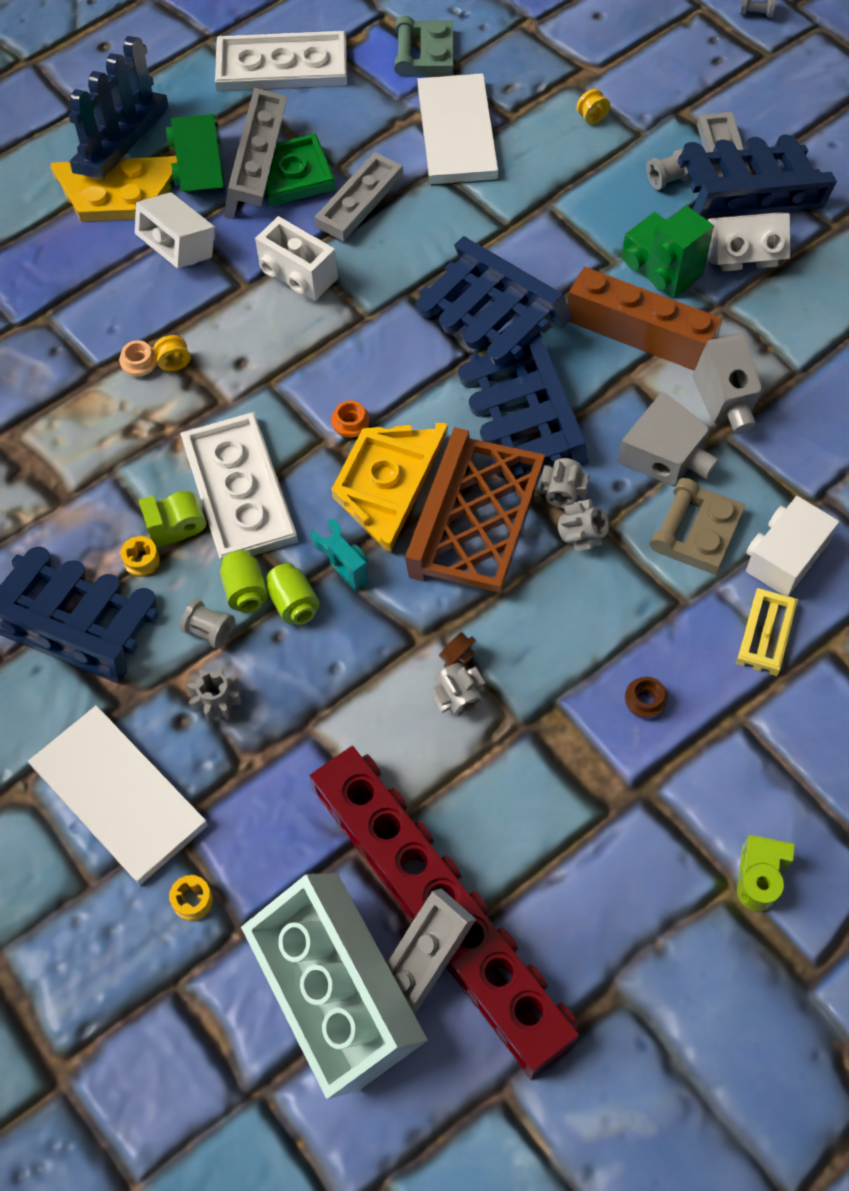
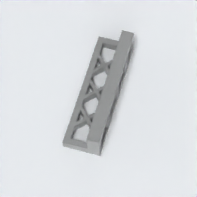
(255, 150)

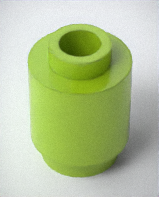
(243, 581)
(292, 594)

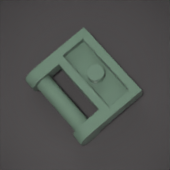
(435, 51)

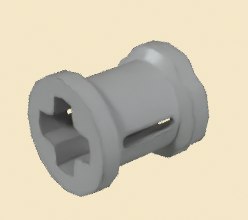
(758, 7)
(665, 171)
(207, 623)

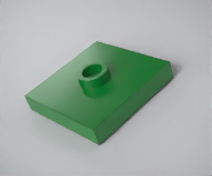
(298, 171)

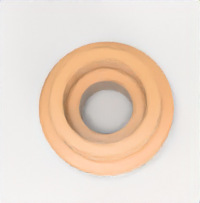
(136, 351)

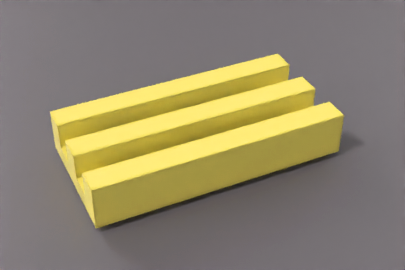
(759, 660)

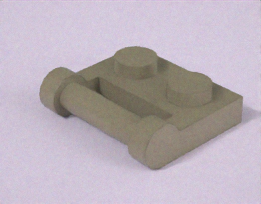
(709, 533)

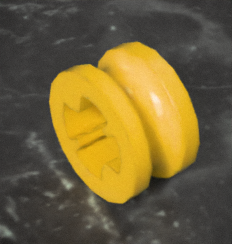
(593, 106)
(172, 353)
(131, 550)
(196, 885)

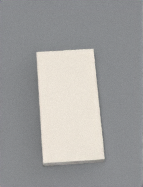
(281, 61)
(457, 129)
(238, 487)
(118, 794)

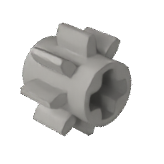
(564, 482)
(583, 525)
(211, 682)
(458, 689)

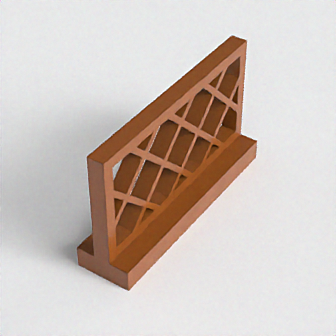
(441, 505)

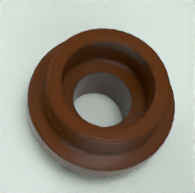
(458, 650)
(650, 687)

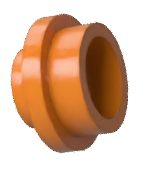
(348, 411)

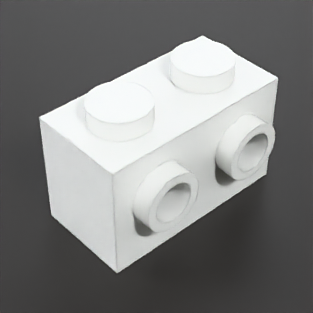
(174, 230)
(750, 239)
(296, 258)
(790, 546)

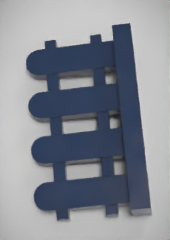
(122, 110)
(762, 193)
(487, 279)
(536, 417)
(72, 636)

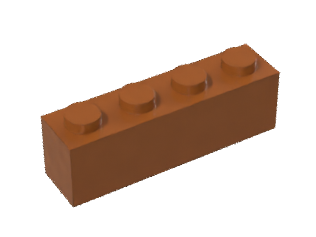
(641, 318)

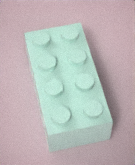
(333, 984)

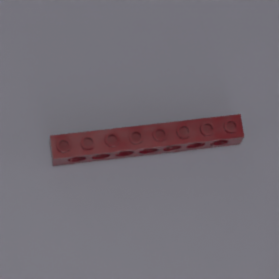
(531, 1046)

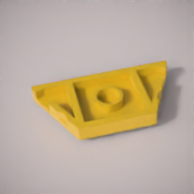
(119, 191)
(386, 477)

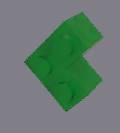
(197, 152)
(670, 250)

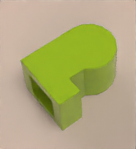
(173, 517)
(759, 873)

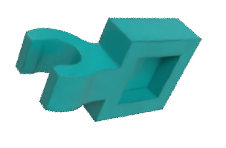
(345, 559)

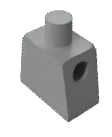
(728, 382)
(667, 443)

